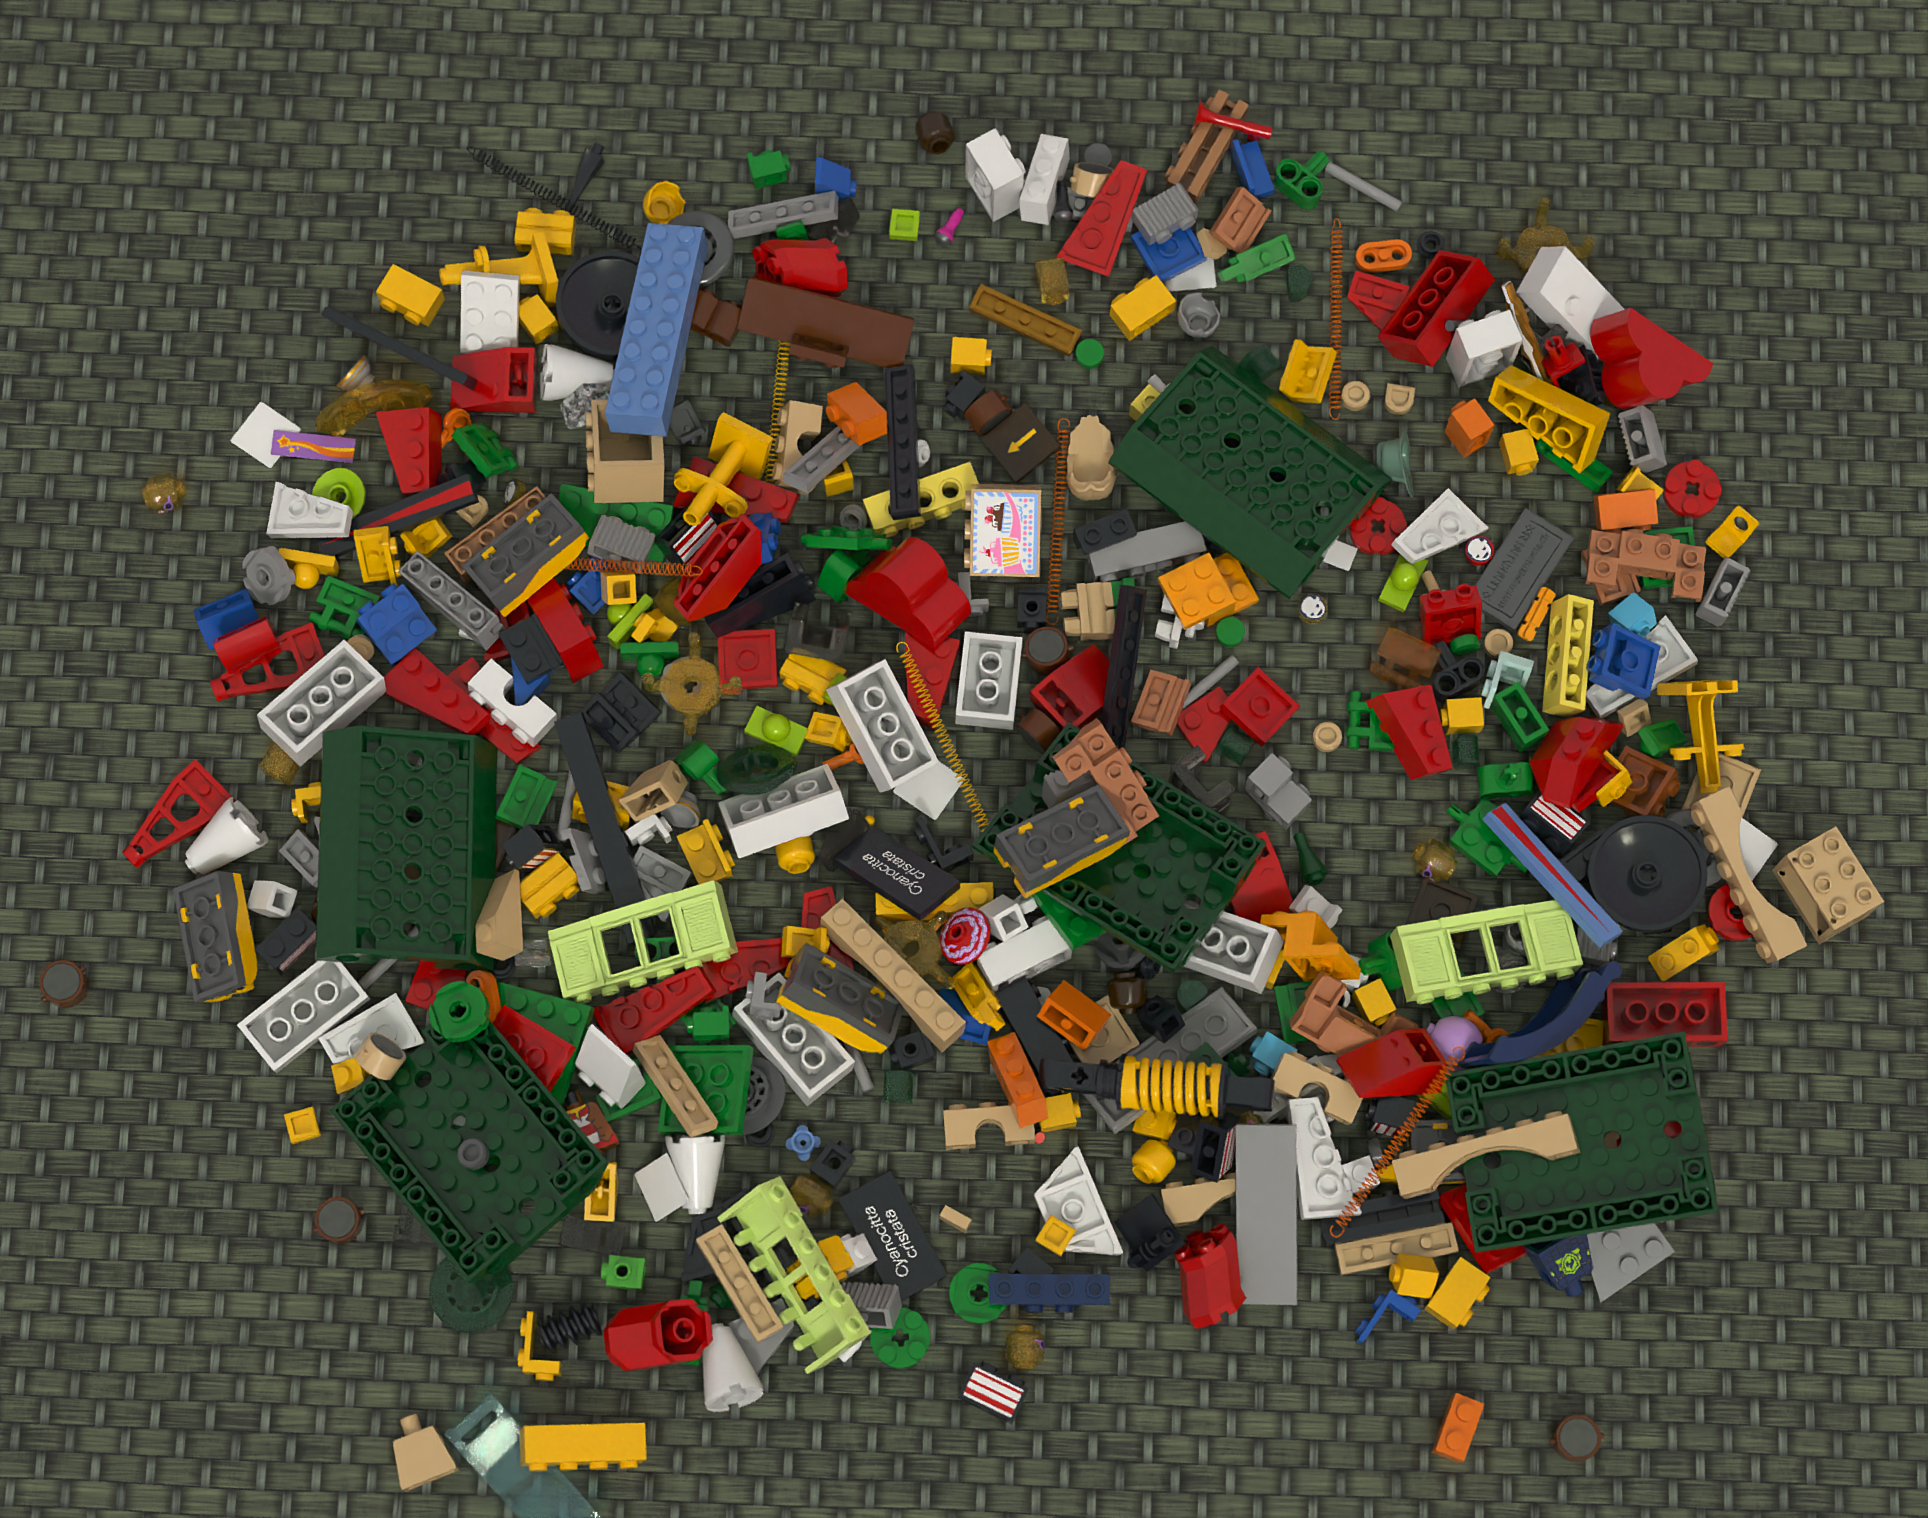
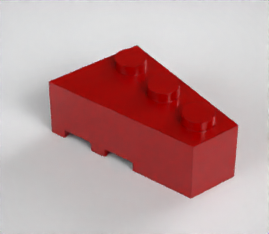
(413, 446)
(566, 630)
(936, 669)
(1415, 730)

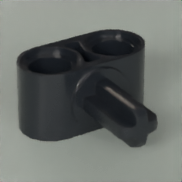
(1453, 673)

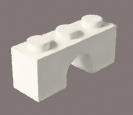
(1047, 167)
(527, 721)

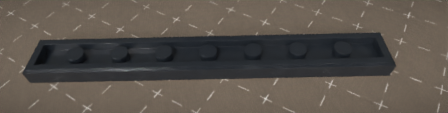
(602, 817)

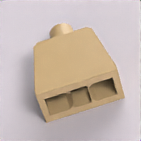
(664, 788)
(421, 1455)

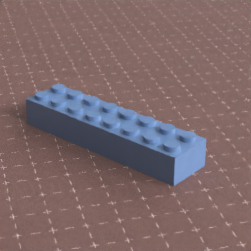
(656, 330)

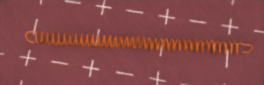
(1338, 351)
(1059, 523)
(633, 566)
(1394, 1153)

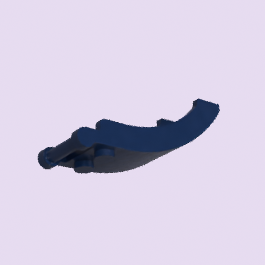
(1556, 1020)

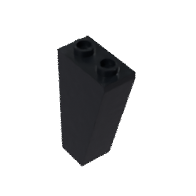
(765, 595)

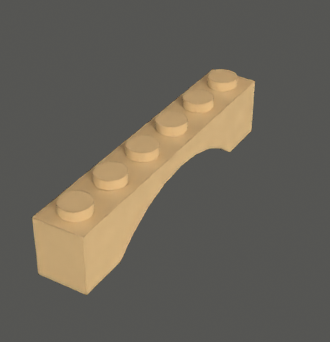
(1720, 823)
(922, 1003)
(1426, 1170)
(1190, 1202)

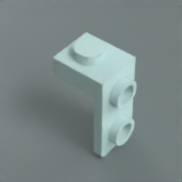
(1508, 669)

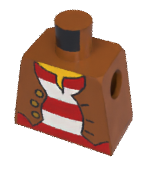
(591, 1122)

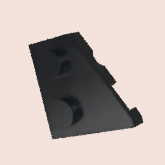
(696, 1264)

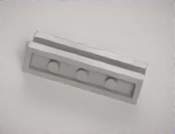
(1147, 551)
(451, 600)

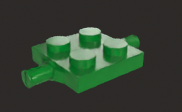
(842, 538)
(1479, 842)

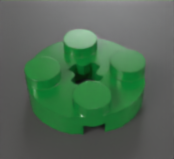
(444, 1006)
(965, 1304)
(913, 1349)

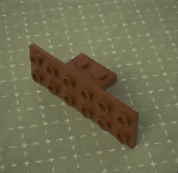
(824, 326)

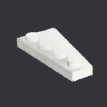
(1673, 660)
(1320, 1176)

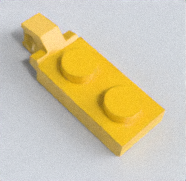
(978, 996)

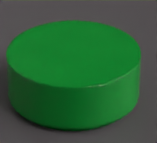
(1089, 353)
(1230, 632)
(1464, 645)

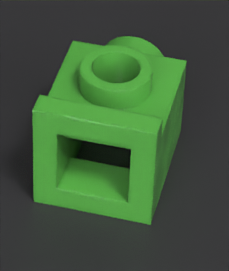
(632, 1281)

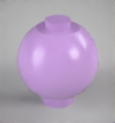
(1454, 1032)

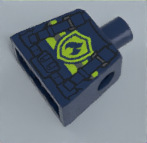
(1562, 1262)

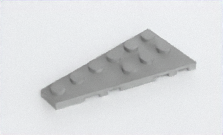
(1625, 1255)

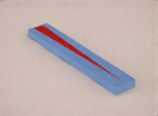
(1552, 875)

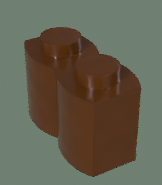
(715, 318)

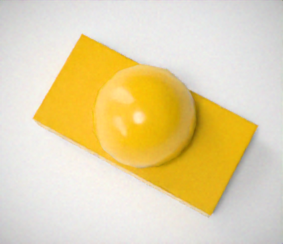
(308, 566)

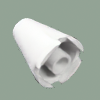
(567, 370)
(225, 838)
(697, 1166)
(728, 1373)

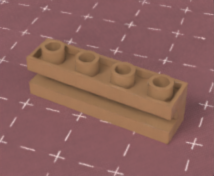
(1206, 148)
(480, 538)

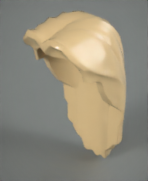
(1087, 460)

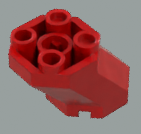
(802, 265)
(1209, 1276)
(657, 1335)

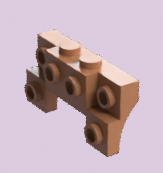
(1646, 556)
(1096, 753)
(1335, 1027)

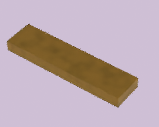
(1025, 320)

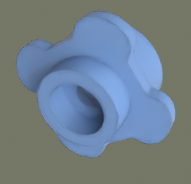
(811, 1143)

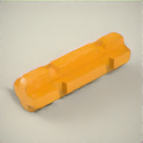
(1536, 614)

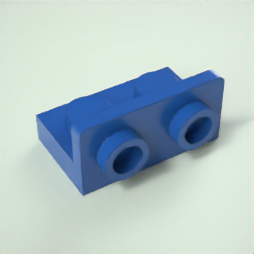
(586, 586)

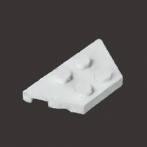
(1075, 1201)

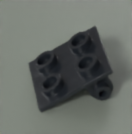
(1584, 380)
(1148, 1234)

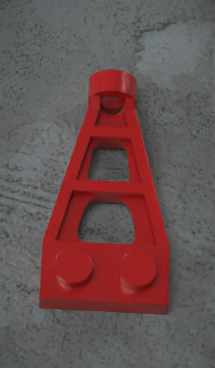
(300, 641)
(202, 789)

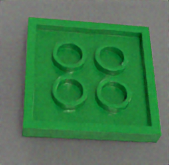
(722, 1080)

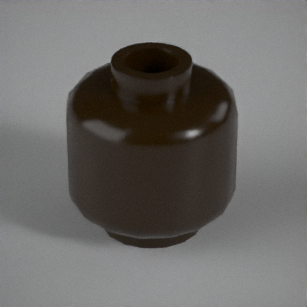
(934, 132)
(1126, 992)

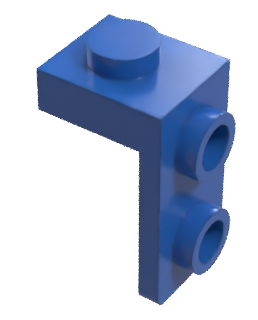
(1402, 1305)

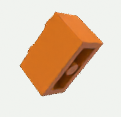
(856, 413)
(1468, 427)
(1626, 509)
(1074, 1015)
(1457, 1428)

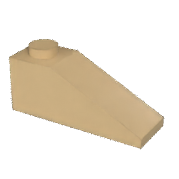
(500, 920)

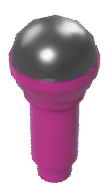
(944, 235)

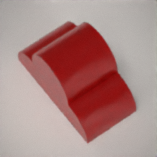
(1643, 360)
(912, 591)

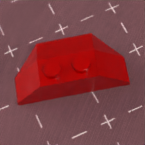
(727, 564)
(1571, 756)

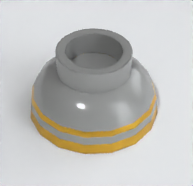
(357, 375)
(684, 813)

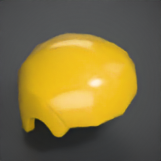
(663, 202)

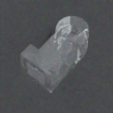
(579, 402)

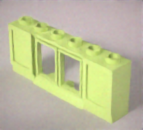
(699, 926)
(1430, 963)
(767, 1218)

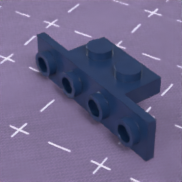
(1049, 1291)

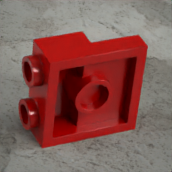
(1450, 614)

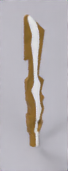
(1529, 345)

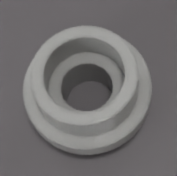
(847, 520)

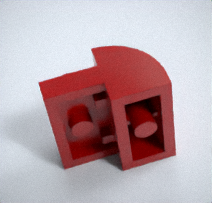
(246, 643)

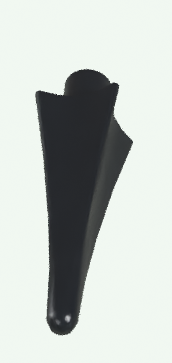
(589, 167)

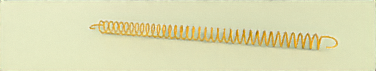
(780, 404)
(938, 730)

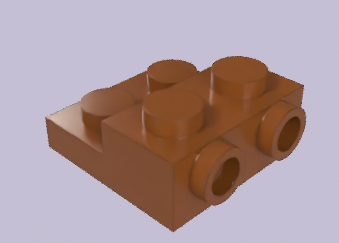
(1650, 786)

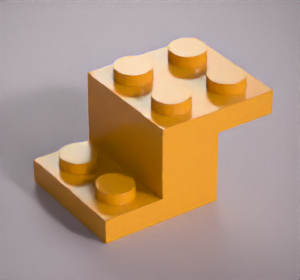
(1207, 590)
(1311, 946)

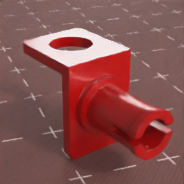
(1561, 359)

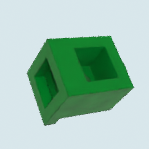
(768, 168)
(709, 1024)

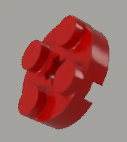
(1695, 474)
(1378, 542)
(1722, 920)

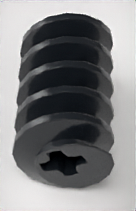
(568, 1327)

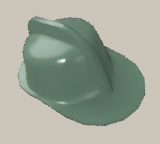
(1394, 460)

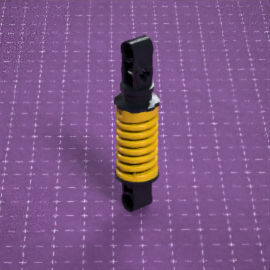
(1159, 1087)

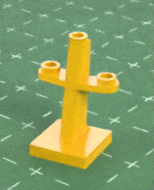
(532, 269)
(736, 449)
(1700, 701)

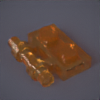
(1407, 652)

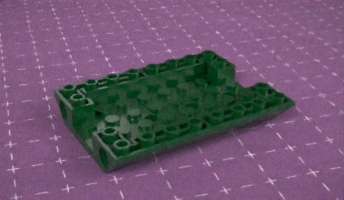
(1229, 489)
(370, 842)
(1184, 850)
(1604, 1090)
(507, 1107)

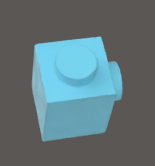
(1634, 615)
(1267, 1052)

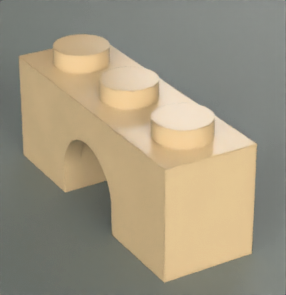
(797, 422)
(1293, 1073)
(962, 1124)

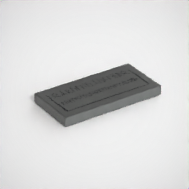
(1521, 568)

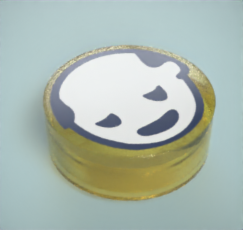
(513, 491)
(1312, 608)

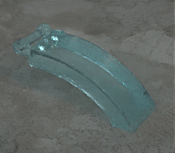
(497, 1459)

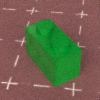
(1519, 717)

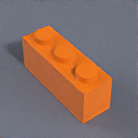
(1017, 1080)

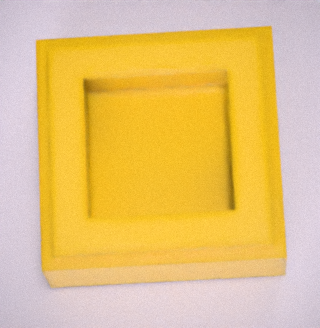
(302, 1125)
(1055, 1235)

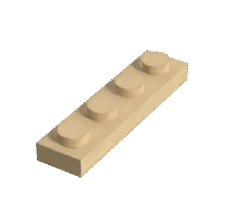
(675, 1086)
(1384, 1249)
(739, 1284)

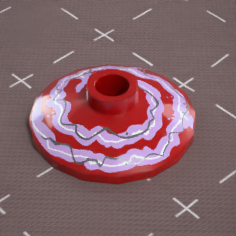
(971, 942)

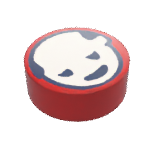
(1479, 551)

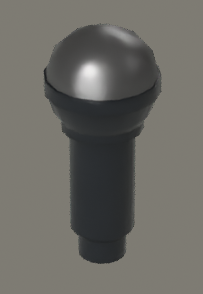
(1063, 212)

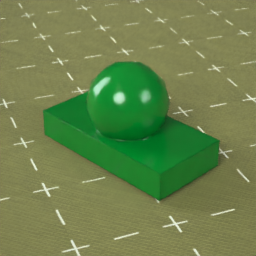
(650, 655)
(1661, 736)

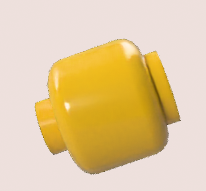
(795, 854)
(1153, 1161)

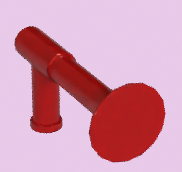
(1253, 129)

